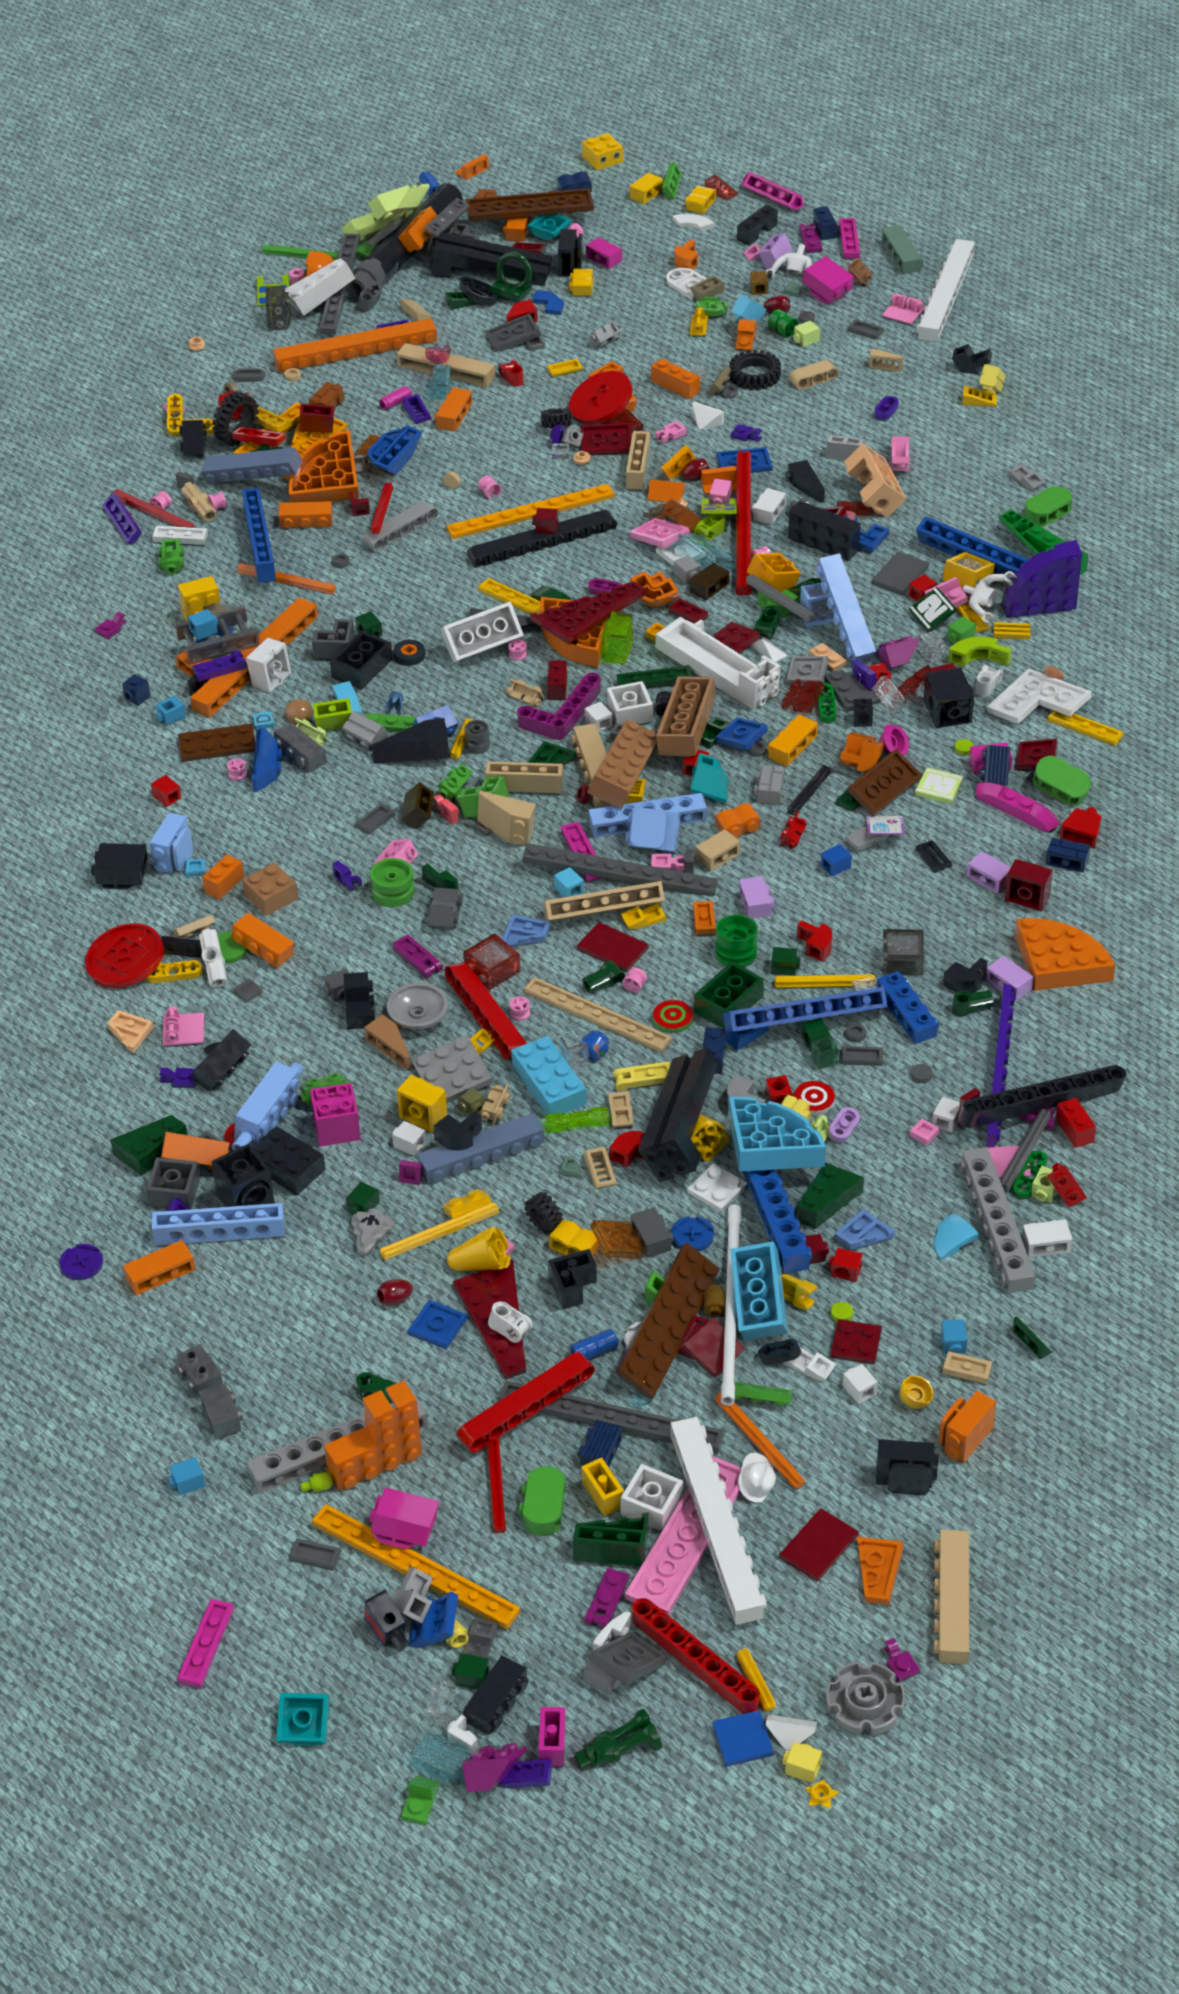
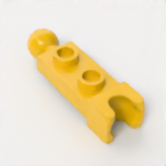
(798, 1291)

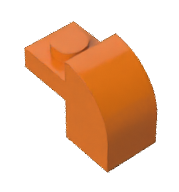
(686, 255)
(746, 334)

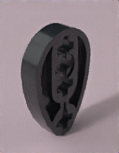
(477, 291)

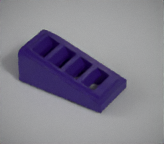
(415, 400)

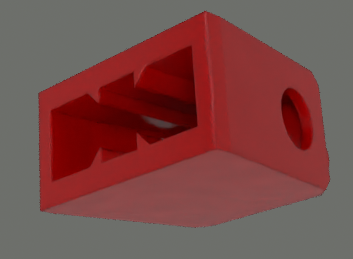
(1082, 827)

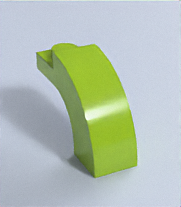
(979, 648)

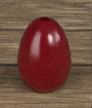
(777, 302)
(693, 469)
(394, 1292)

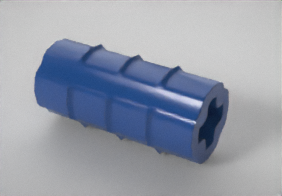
(428, 178)
(596, 1344)

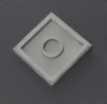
(807, 669)

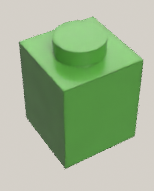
(961, 630)

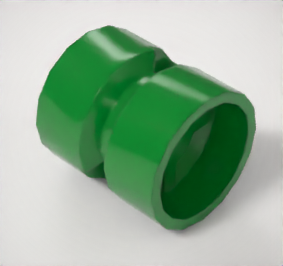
(782, 323)

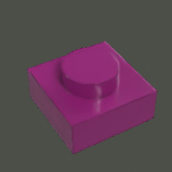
(410, 1172)

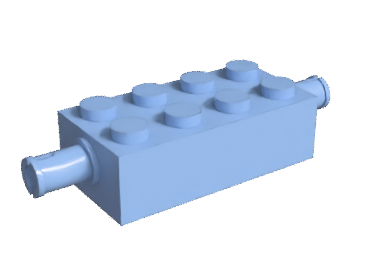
(267, 1104)

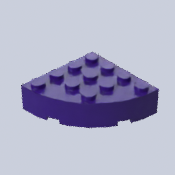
(1045, 582)

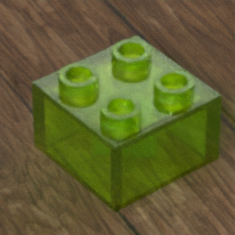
(617, 637)

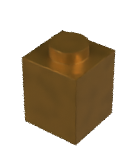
(759, 283)

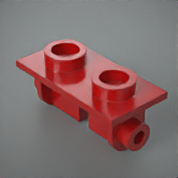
(794, 831)
(1066, 1185)

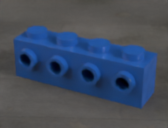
(908, 1008)

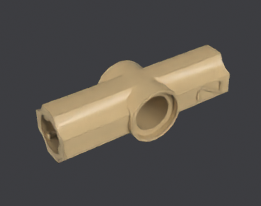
(199, 501)

